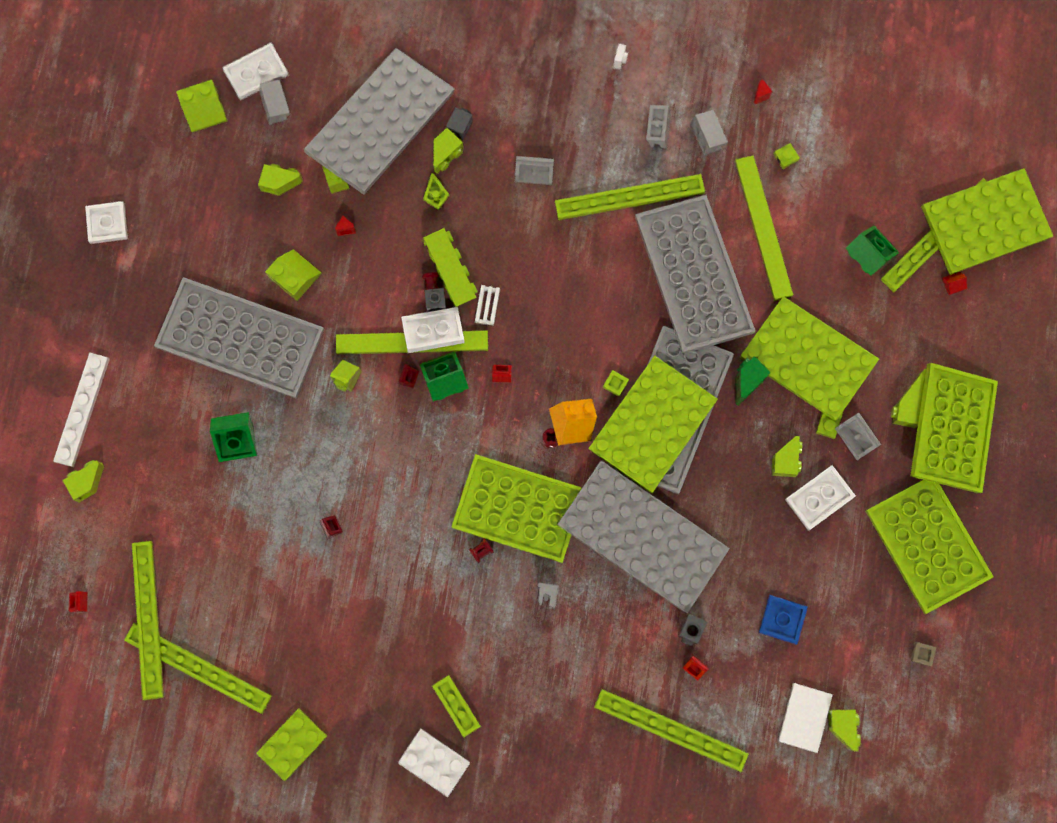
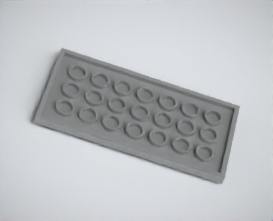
(379, 121)
(694, 274)
(239, 337)
(705, 368)
(643, 537)

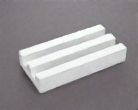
(489, 289)

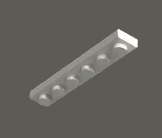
(81, 409)

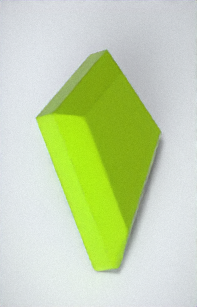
(435, 193)

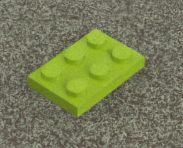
(291, 744)

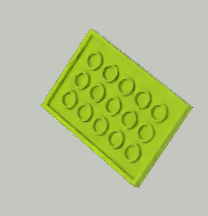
(987, 221)
(810, 358)
(653, 424)
(954, 428)
(515, 508)
(929, 544)

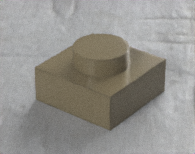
(923, 654)

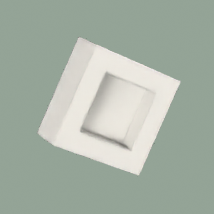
(621, 56)

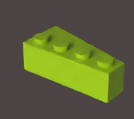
(449, 267)

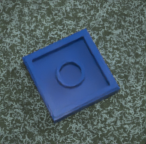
(783, 619)

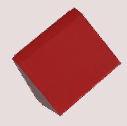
(762, 93)
(344, 227)
(955, 283)
(501, 373)
(78, 601)
(695, 667)

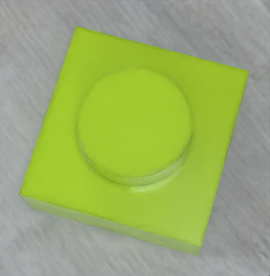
(786, 156)
(615, 383)

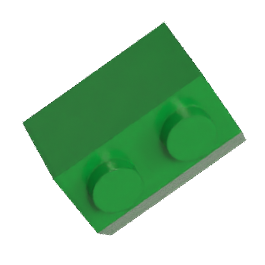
(871, 250)
(444, 376)
(749, 377)
(233, 437)

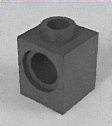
(460, 122)
(435, 299)
(698, 623)

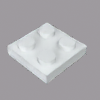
(106, 222)

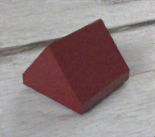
(408, 376)
(330, 526)

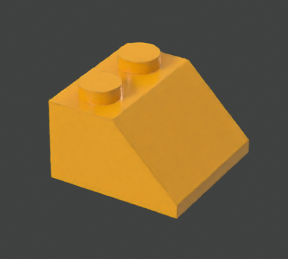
(573, 421)

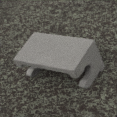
(274, 101)
(658, 125)
(708, 132)
(534, 170)
(858, 436)
(546, 591)

